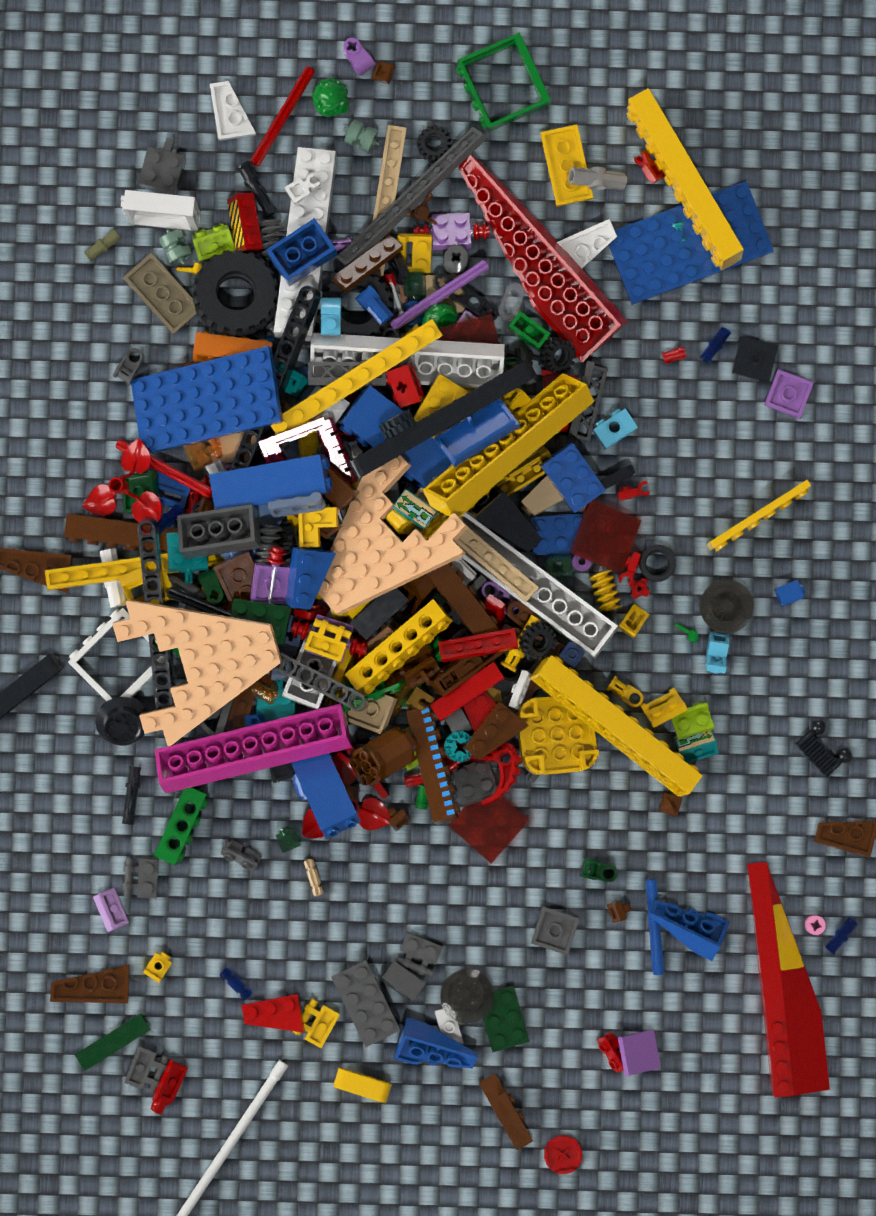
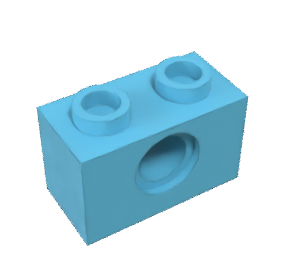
(608, 438)

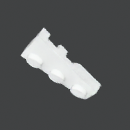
(229, 114)
(589, 242)

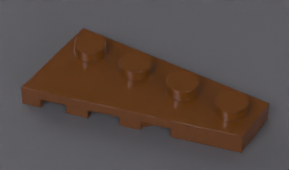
(33, 564)

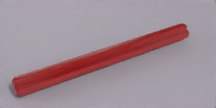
(282, 116)
(173, 473)

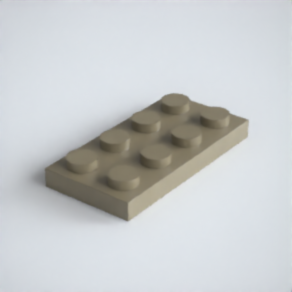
(161, 293)

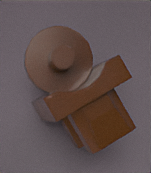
(421, 672)

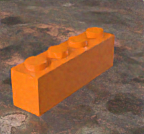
(212, 346)

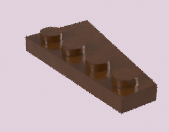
(96, 987)

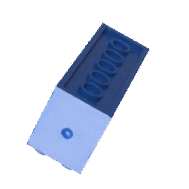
(374, 409)

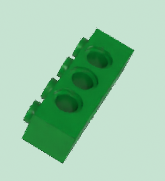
(164, 849)

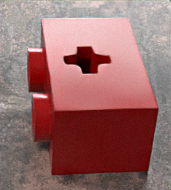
(406, 375)

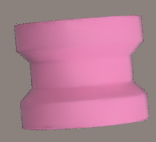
(811, 924)

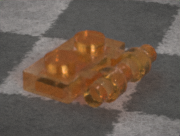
(200, 455)

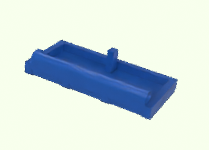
(477, 432)

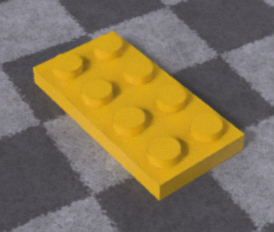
(562, 152)

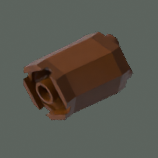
(418, 593)
(384, 756)

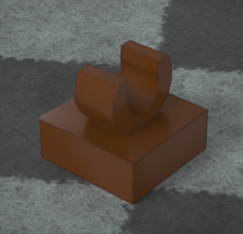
(398, 819)
(617, 911)

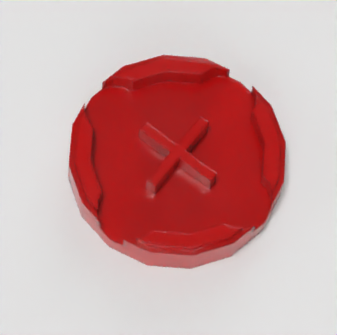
(563, 1154)

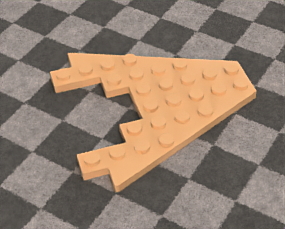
(371, 556)
(217, 654)

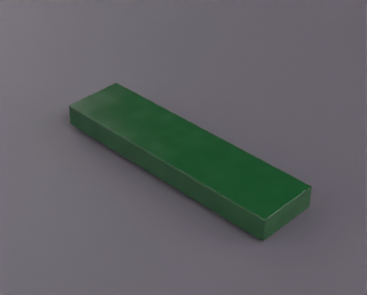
(112, 1042)

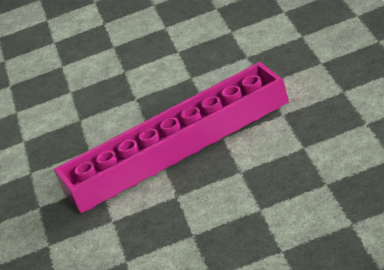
(253, 748)

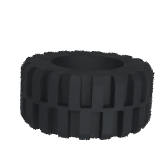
(371, 327)

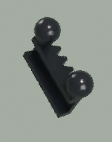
(818, 754)

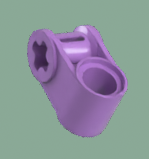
(359, 59)

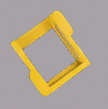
(135, 579)

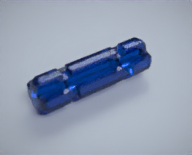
(236, 984)

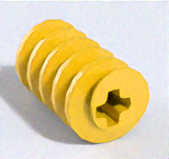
(605, 591)

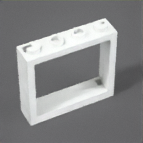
(161, 210)
(91, 641)

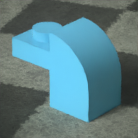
(331, 316)
(717, 652)

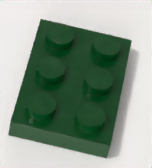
(267, 613)
(504, 1021)

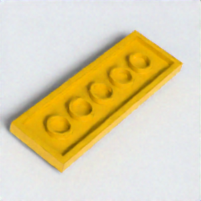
(765, 513)

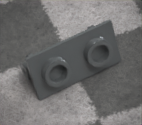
(232, 852)

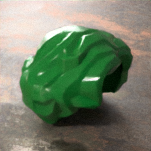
(330, 97)
(441, 313)

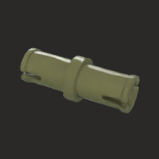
(102, 245)

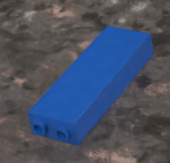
(271, 481)
(326, 794)

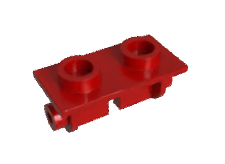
(608, 1045)

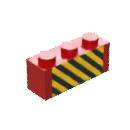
(244, 223)

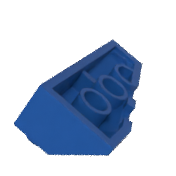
(696, 930)
(426, 1044)

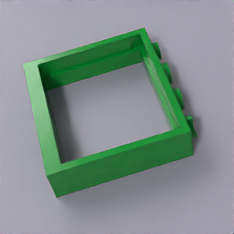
(532, 72)

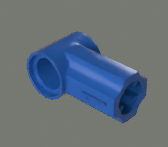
(371, 302)

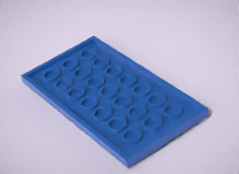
(654, 261)
(207, 400)

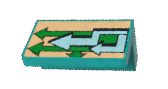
(414, 509)
(697, 746)

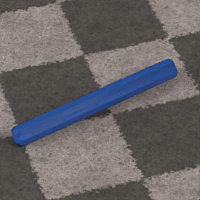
(654, 929)

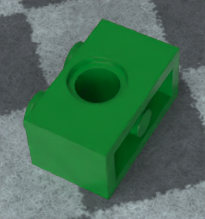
(529, 331)

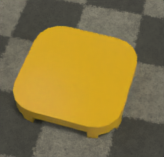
(555, 739)

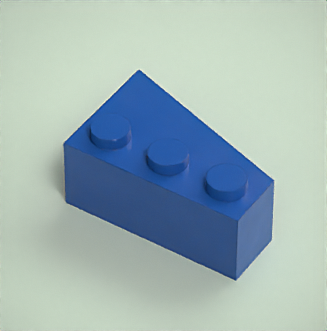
(306, 575)

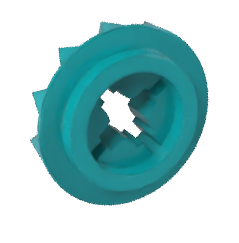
(450, 746)

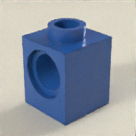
(790, 593)

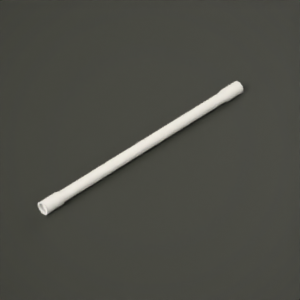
(274, 1076)

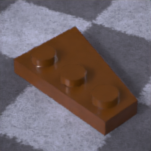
(495, 730)
(851, 837)

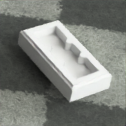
(519, 690)
(448, 1026)

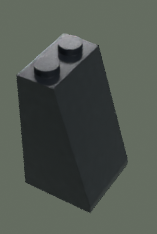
(503, 517)

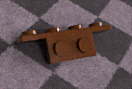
(503, 1107)

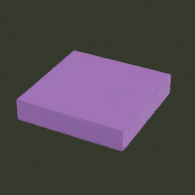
(788, 394)
(639, 1052)

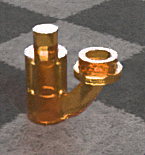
(261, 691)

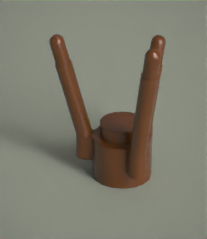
(421, 211)

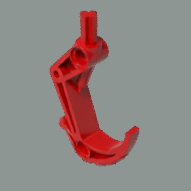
(508, 771)

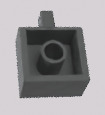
(162, 169)

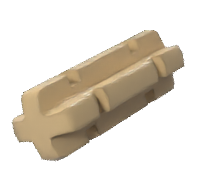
(313, 877)

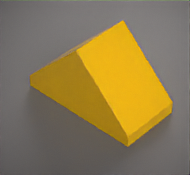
(633, 621)

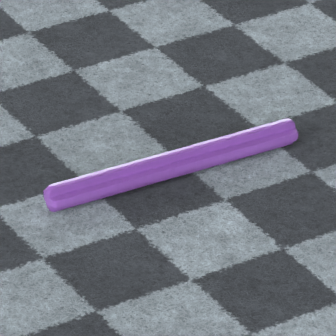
(439, 295)

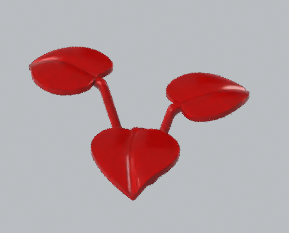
(101, 498)
(372, 814)

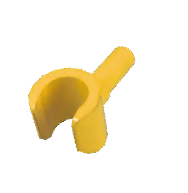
(196, 268)

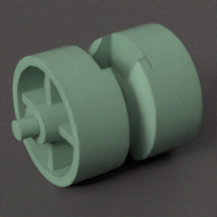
(361, 136)
(176, 248)

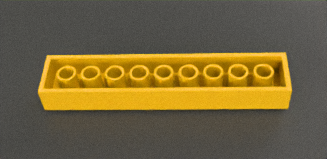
(684, 179)
(538, 422)
(616, 726)

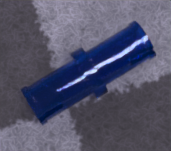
(715, 345)
(167, 519)
(841, 935)

